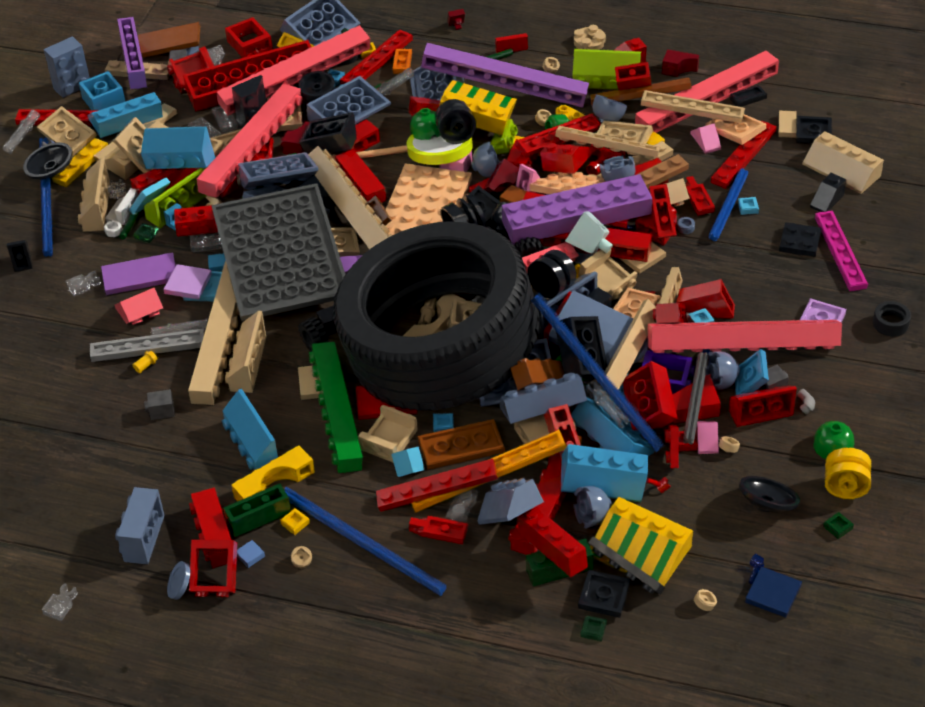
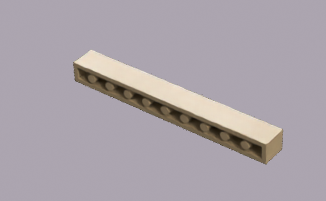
(347, 199)
(215, 344)

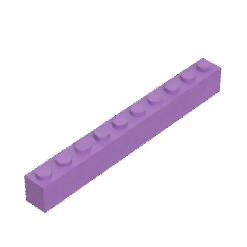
(504, 75)

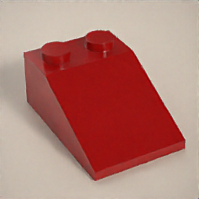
(565, 157)

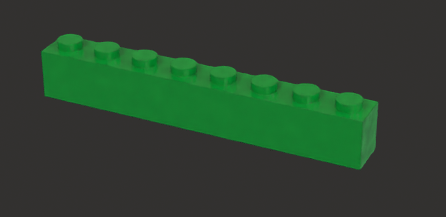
(336, 408)

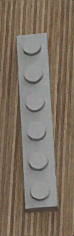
(139, 345)

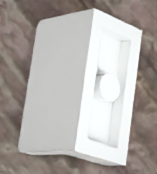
(120, 211)

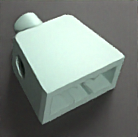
(589, 234)

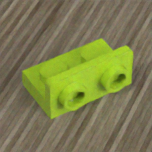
(503, 143)

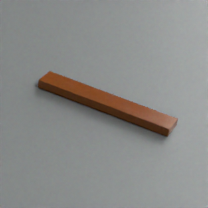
(662, 87)

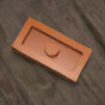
(402, 60)

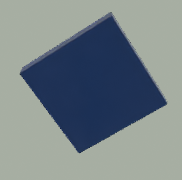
(773, 592)

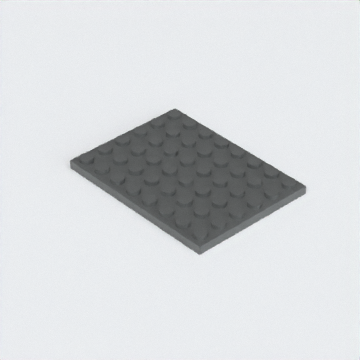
(279, 251)

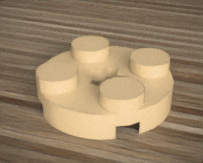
(589, 38)

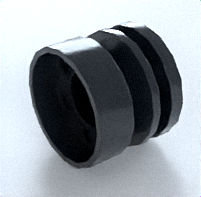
(464, 210)

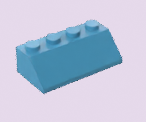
(116, 117)
(177, 148)
(249, 431)
(606, 432)
(612, 471)

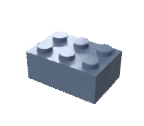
(66, 66)
(140, 525)

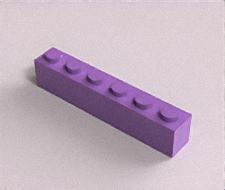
(132, 53)

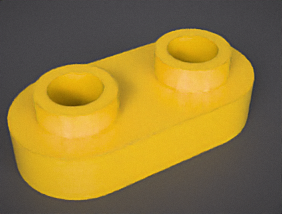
(571, 113)

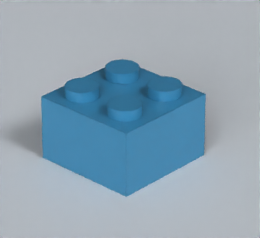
(101, 91)

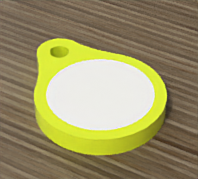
(437, 150)

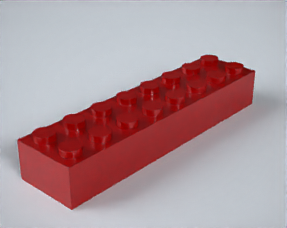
(205, 83)

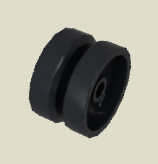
(315, 85)
(455, 121)
(552, 273)

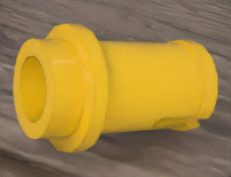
(145, 361)

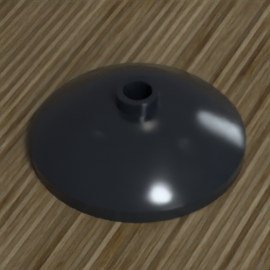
(48, 161)
(768, 494)

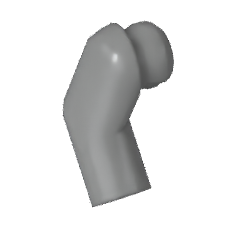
(809, 402)

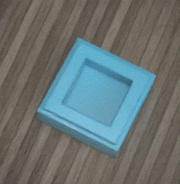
(748, 205)

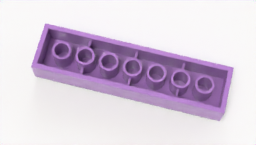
(560, 211)

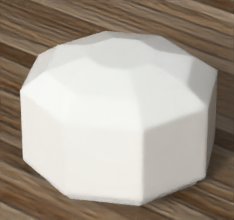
(113, 228)

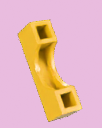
(292, 465)

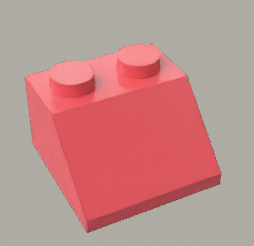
(139, 306)

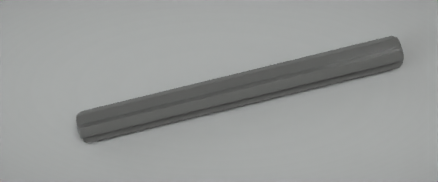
(695, 398)

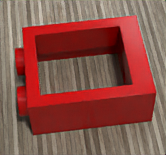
(244, 49)
(213, 545)

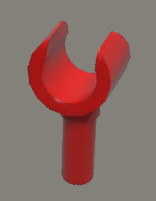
(661, 485)

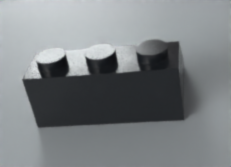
(248, 99)
(330, 133)
(589, 335)

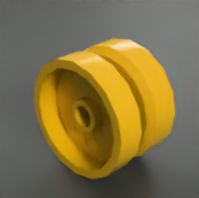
(848, 473)

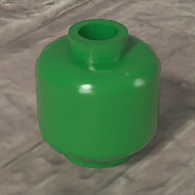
(555, 120)

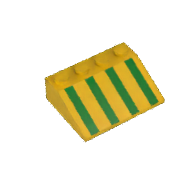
(488, 108)
(644, 539)

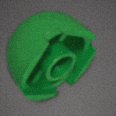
(423, 125)
(832, 436)

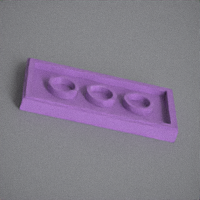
(138, 273)

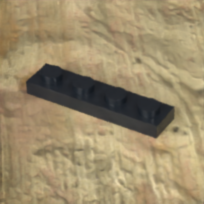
(618, 561)

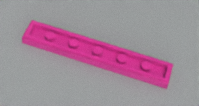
(841, 251)

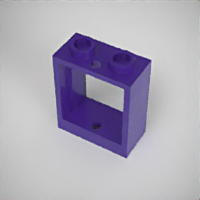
(673, 362)

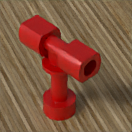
(603, 154)

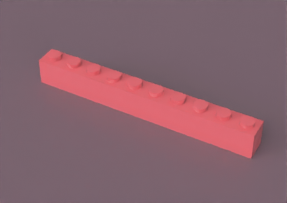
(313, 59)
(714, 89)
(249, 140)
(744, 335)

